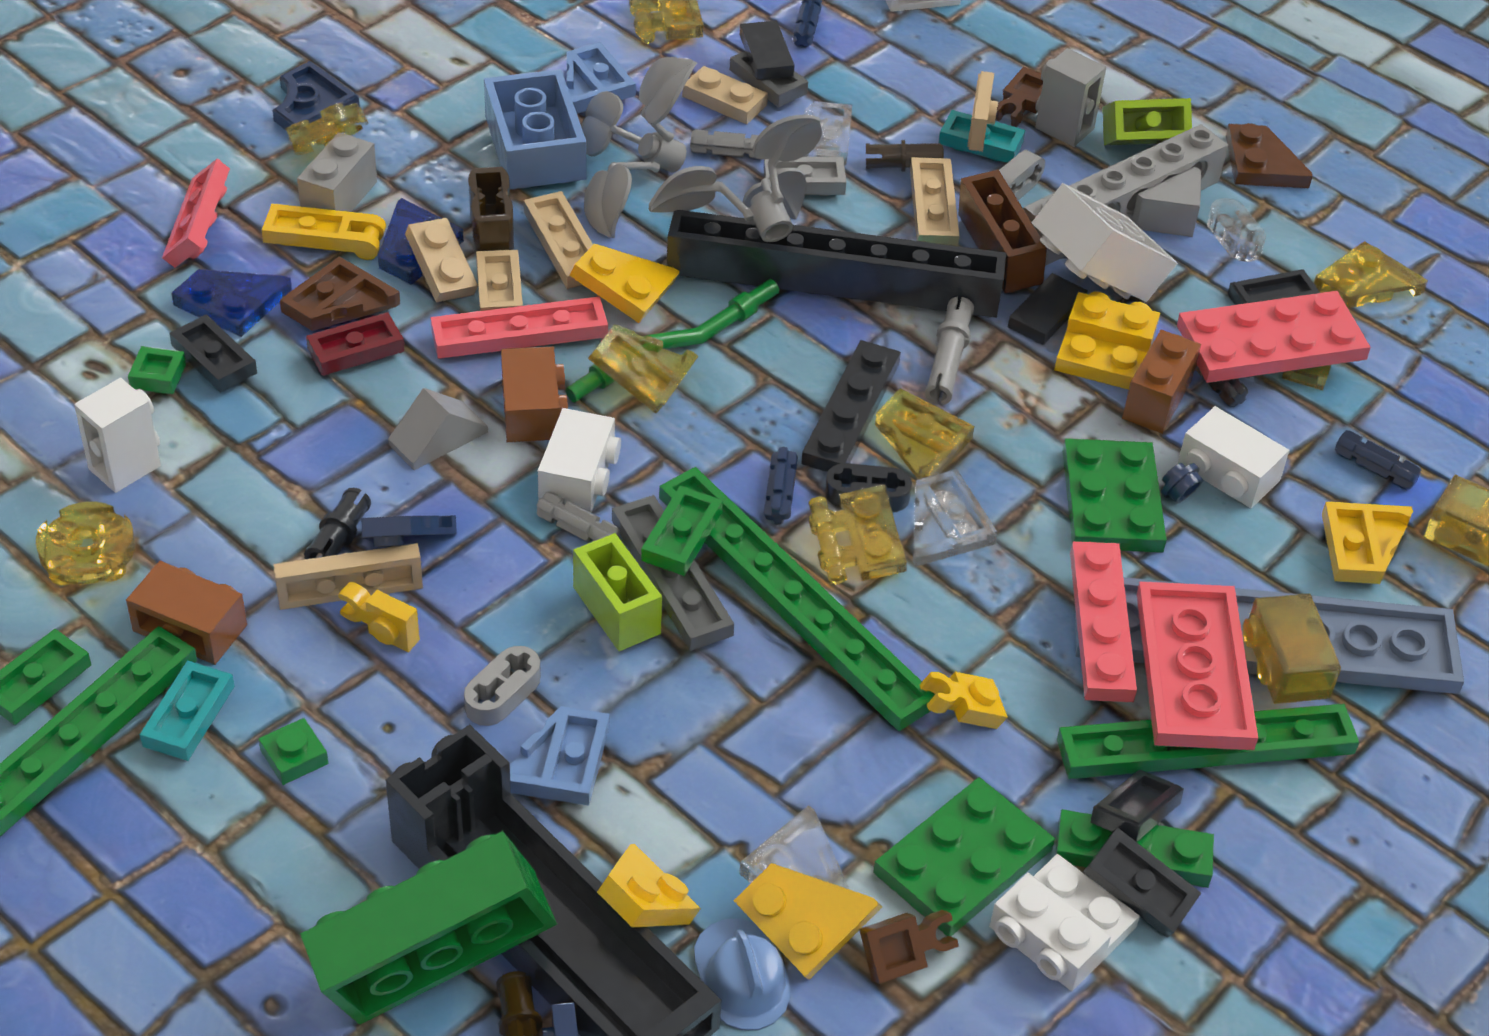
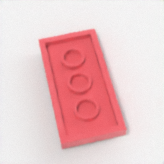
(1274, 336)
(1196, 666)

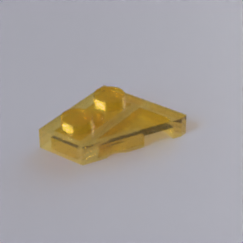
(1368, 276)
(642, 365)

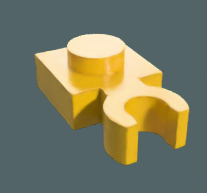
(386, 616)
(970, 696)

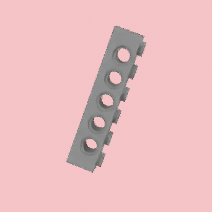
(1122, 182)

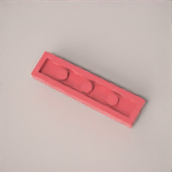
(518, 327)
(1102, 622)

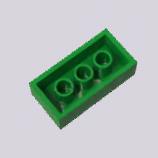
(427, 928)

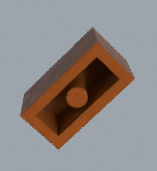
(1161, 381)
(531, 393)
(188, 607)

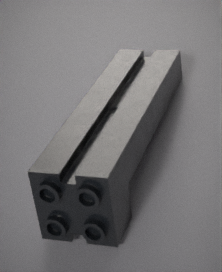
(612, 972)

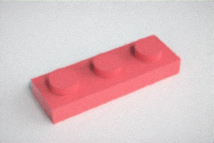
(196, 214)

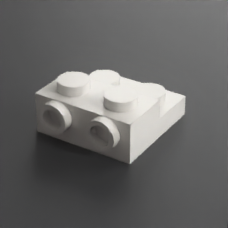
(1062, 921)

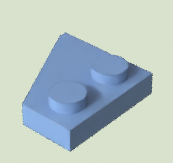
(595, 71)
(562, 757)

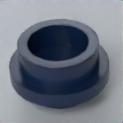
(1181, 482)

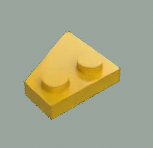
(624, 279)
(1363, 538)
(645, 893)
(805, 915)

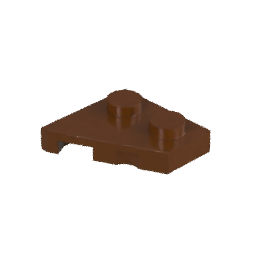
(1263, 158)
(338, 295)

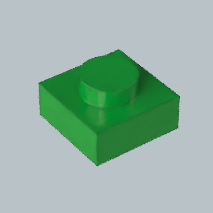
(157, 370)
(293, 751)

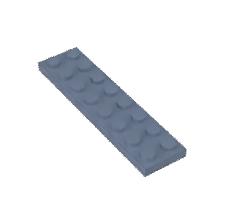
(1371, 639)

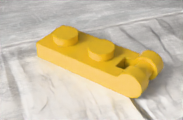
(324, 229)

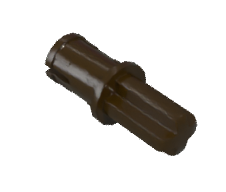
(900, 154)
(517, 1005)

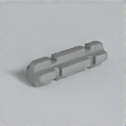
(722, 143)
(574, 518)

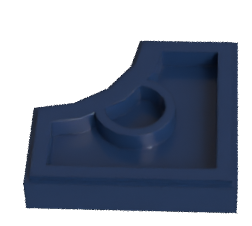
(309, 92)

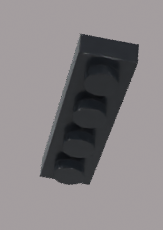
(851, 406)

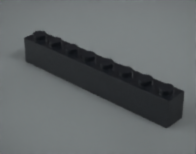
(836, 263)

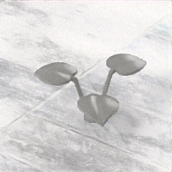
(610, 189)
(767, 202)

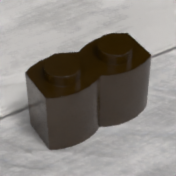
(491, 209)

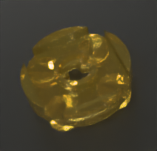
(334, 120)
(101, 561)

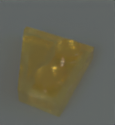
(922, 433)

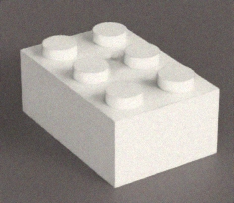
(1102, 244)

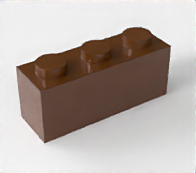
(1001, 225)

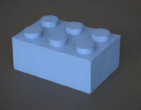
(535, 128)

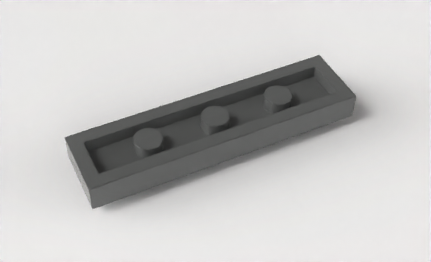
(686, 598)

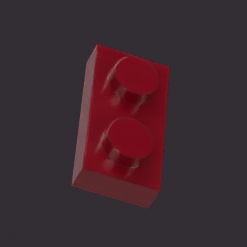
(355, 343)

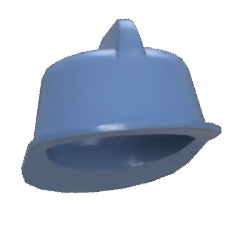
(743, 972)

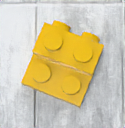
(1106, 339)

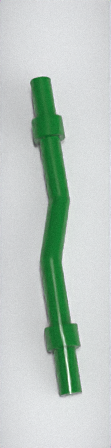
(739, 308)

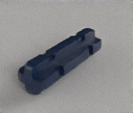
(806, 22)
(1378, 459)
(780, 485)

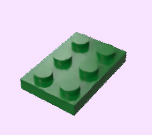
(1114, 494)
(964, 855)

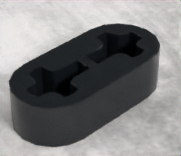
(865, 477)

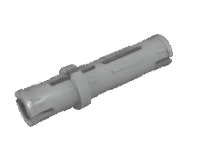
(952, 338)

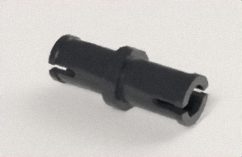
(339, 526)

